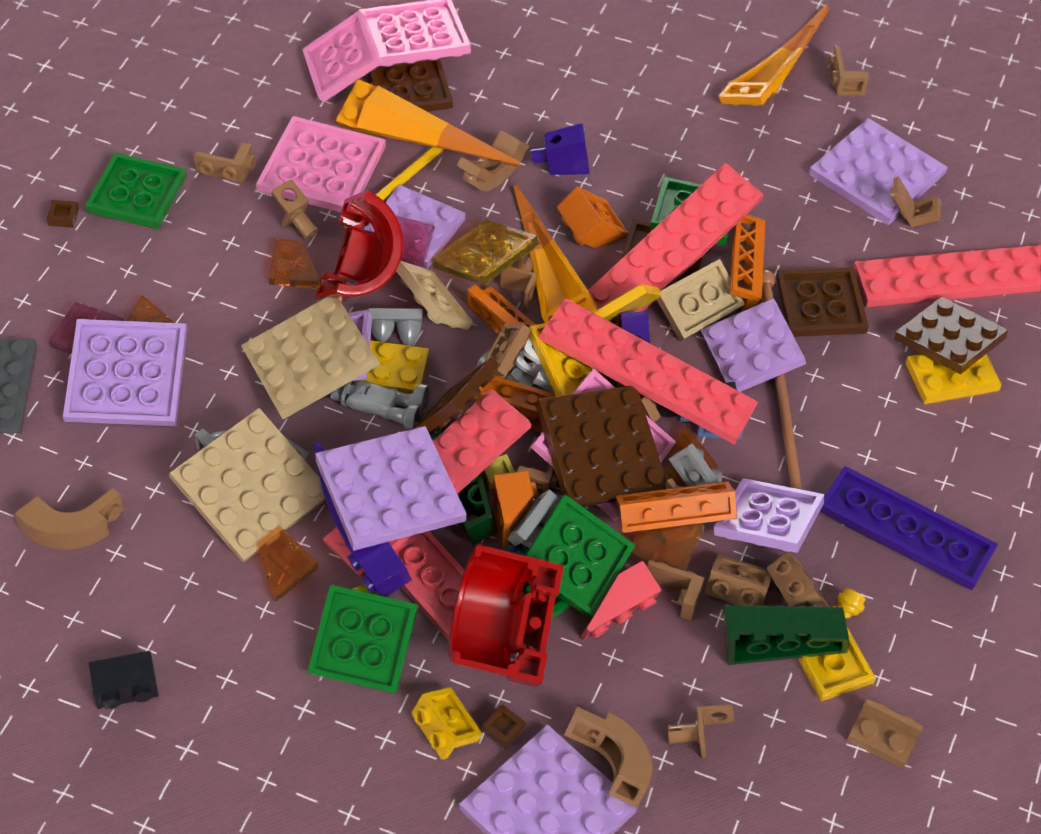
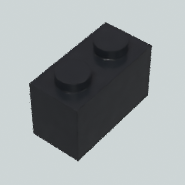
(123, 680)

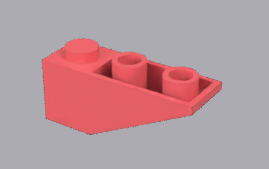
(629, 591)

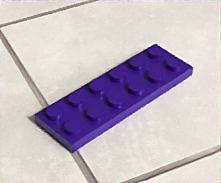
(908, 527)

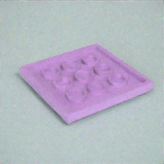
(867, 163)
(125, 372)
(390, 488)
(546, 791)

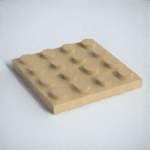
(309, 356)
(249, 484)

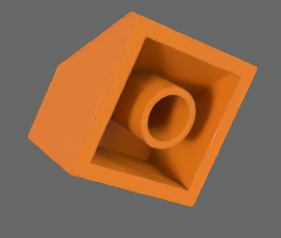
(591, 219)
(511, 500)

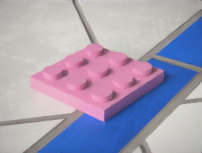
(342, 56)

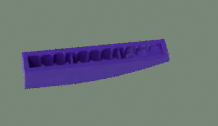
(379, 563)

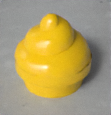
(851, 602)

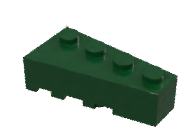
(476, 503)
(783, 632)

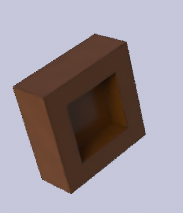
(62, 213)
(503, 726)

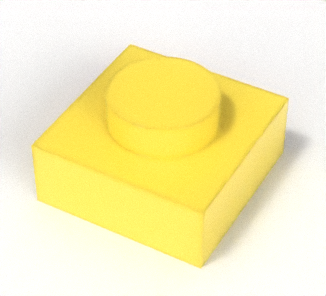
(499, 466)

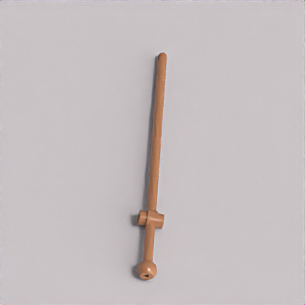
(783, 401)

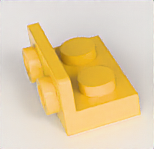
(445, 721)

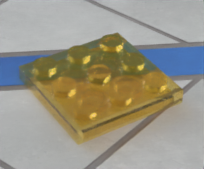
(485, 252)

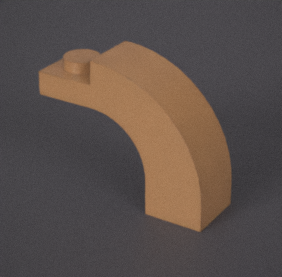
(489, 174)
(71, 529)
(622, 749)

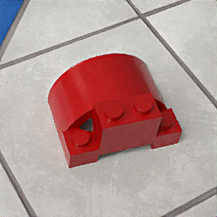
(365, 256)
(498, 622)

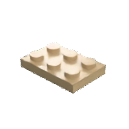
(433, 295)
(699, 300)

